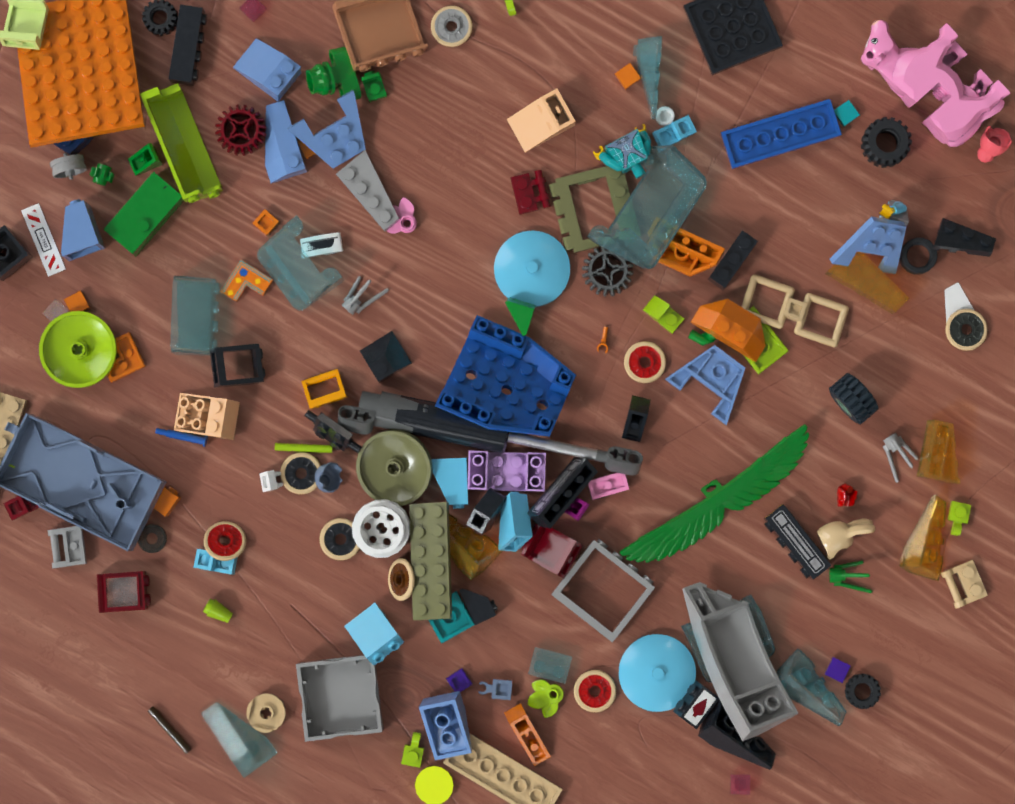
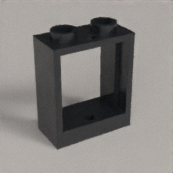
(218, 365)

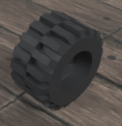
(878, 156)

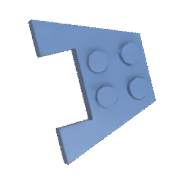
(337, 141)
(875, 237)
(716, 372)

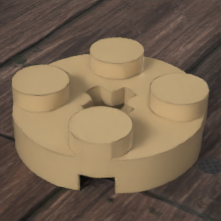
(257, 719)

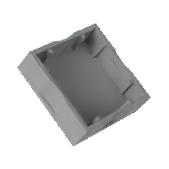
(339, 697)

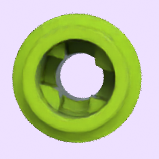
(217, 611)

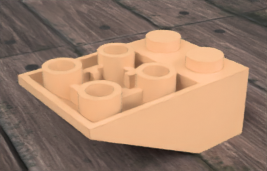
(541, 120)
(206, 416)

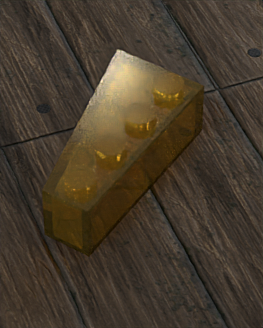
(869, 282)

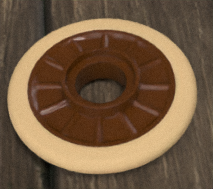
(399, 569)

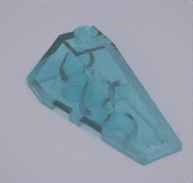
(808, 689)
(241, 742)

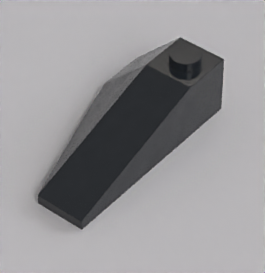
(720, 733)

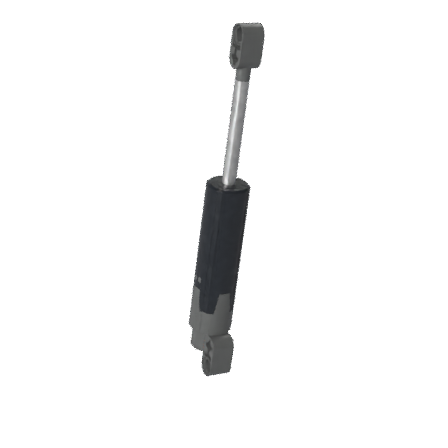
(425, 420)

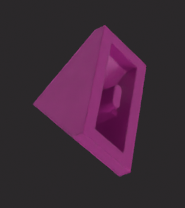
(577, 509)

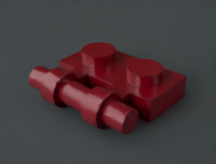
(524, 192)

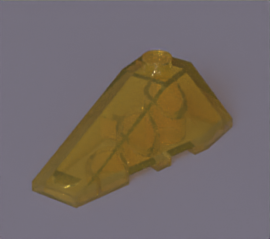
(922, 549)
(470, 550)

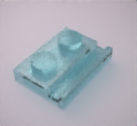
(550, 665)

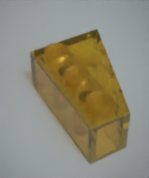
(938, 453)

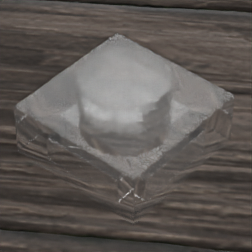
(54, 310)

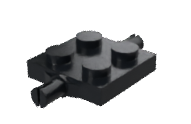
(331, 431)

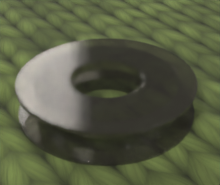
(161, 541)

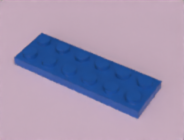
(781, 134)

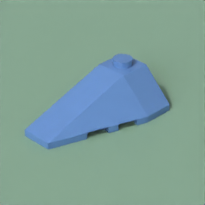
(282, 150)

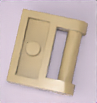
(969, 580)

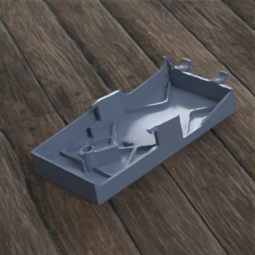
(79, 481)

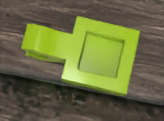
(958, 514)
(413, 753)

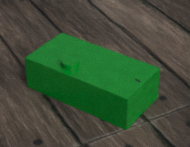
(144, 214)

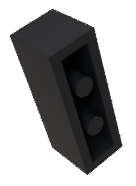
(732, 260)

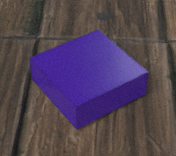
(837, 670)
(459, 680)

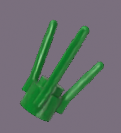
(837, 575)

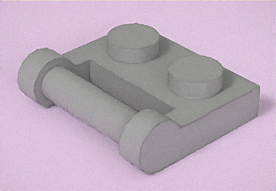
(73, 546)

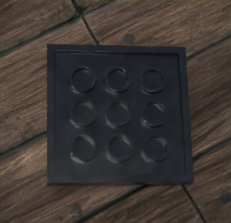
(732, 31)

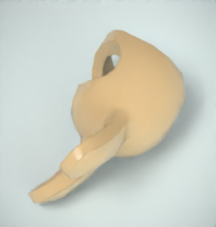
(840, 535)

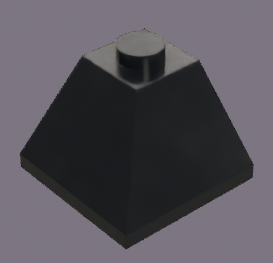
(385, 357)

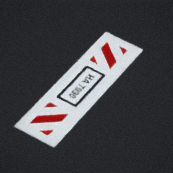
(43, 239)

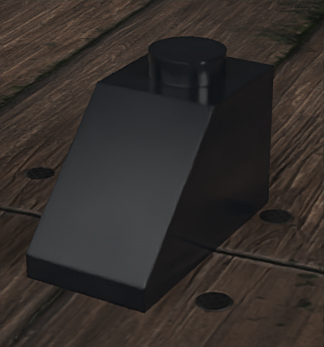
(636, 418)
(478, 606)

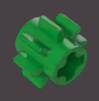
(101, 174)

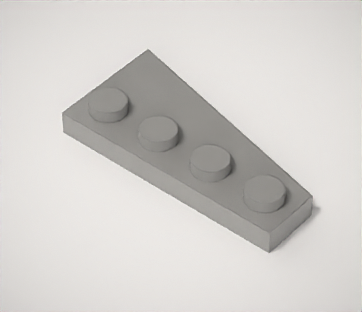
(366, 186)

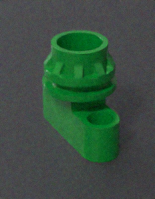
(324, 78)

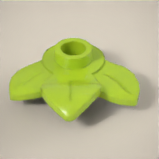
(542, 697)

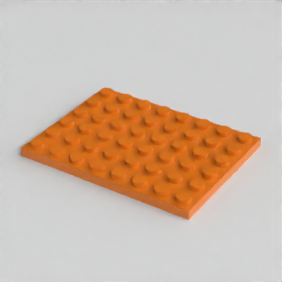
(82, 75)

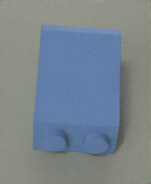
(80, 231)

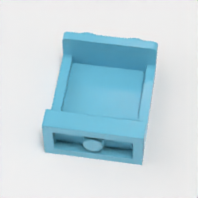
(374, 634)

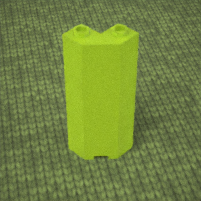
(181, 143)

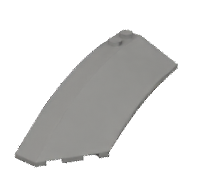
(737, 661)

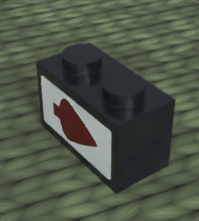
(696, 704)

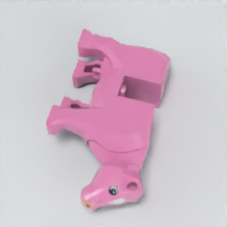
(917, 71)

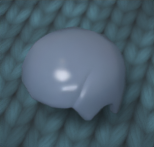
(328, 477)

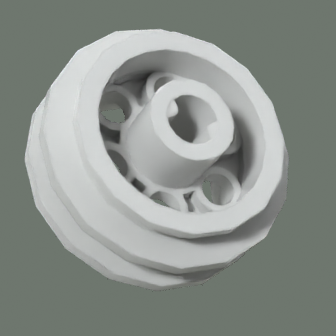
(362, 535)

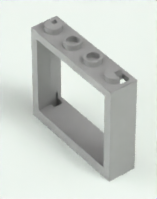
(617, 559)

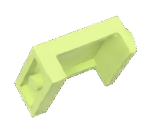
(24, 24)

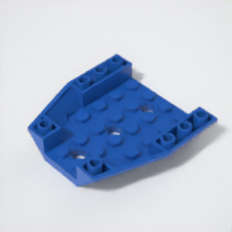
(509, 361)

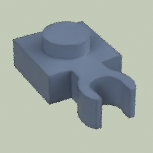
(500, 689)

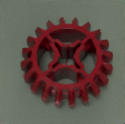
(252, 142)

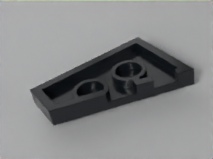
(961, 238)

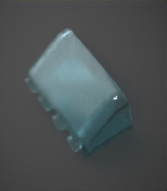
(194, 315)

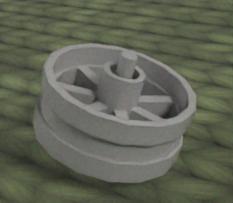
(68, 166)

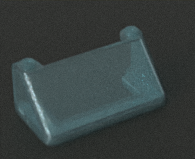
(653, 209)

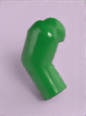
(702, 339)

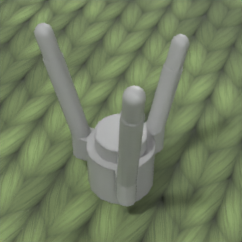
(352, 303)
(895, 443)

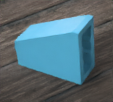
(452, 479)
(514, 522)

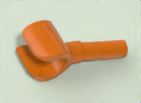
(603, 340)

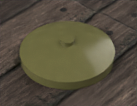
(394, 467)

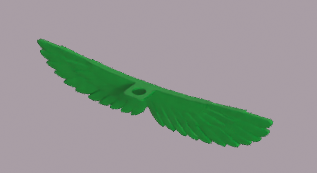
(739, 492)

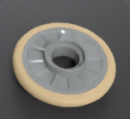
(455, 37)

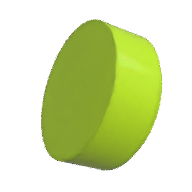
(510, 7)

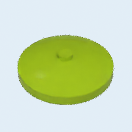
(78, 349)

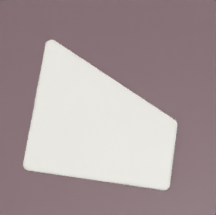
(955, 300)

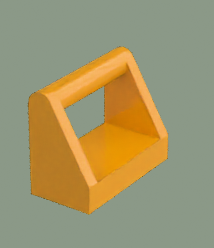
(327, 399)

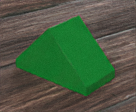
(145, 160)
(521, 312)

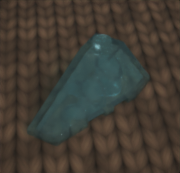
(648, 63)

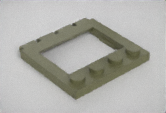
(564, 206)

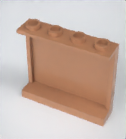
(378, 31)

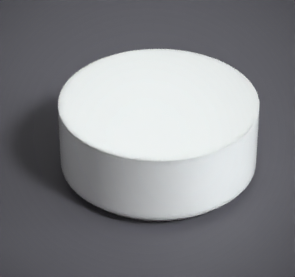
(665, 116)

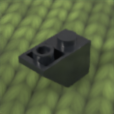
(486, 511)

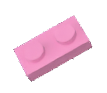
(608, 485)

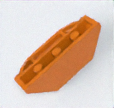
(691, 253)
(732, 326)

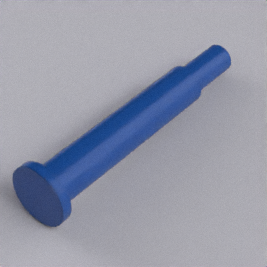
(183, 436)

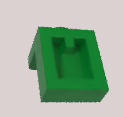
(373, 86)

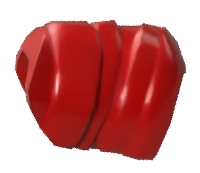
(846, 495)

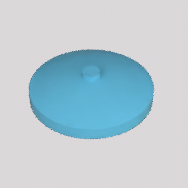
(532, 268)
(656, 672)

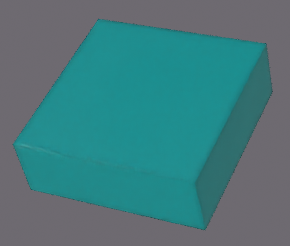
(846, 113)

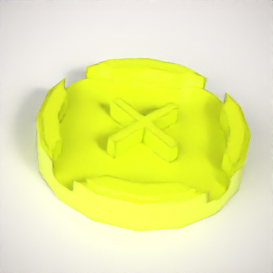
(434, 785)

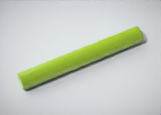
(303, 448)

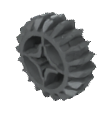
(598, 272)

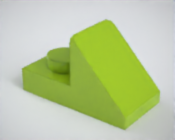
(663, 314)

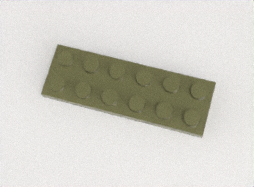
(431, 561)

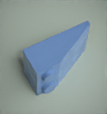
(268, 69)
(446, 725)

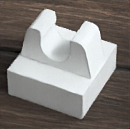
(268, 480)

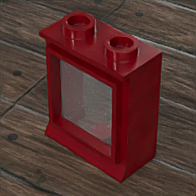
(123, 591)

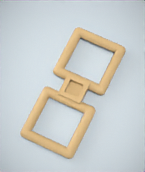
(796, 310)

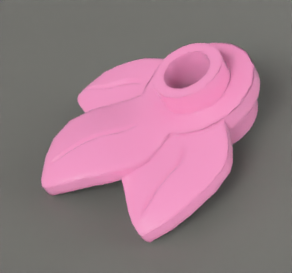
(404, 212)

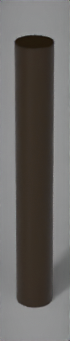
(169, 730)

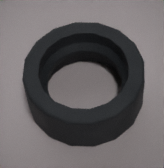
(932, 256)

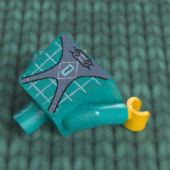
(627, 152)

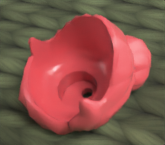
(993, 143)

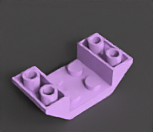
(506, 471)

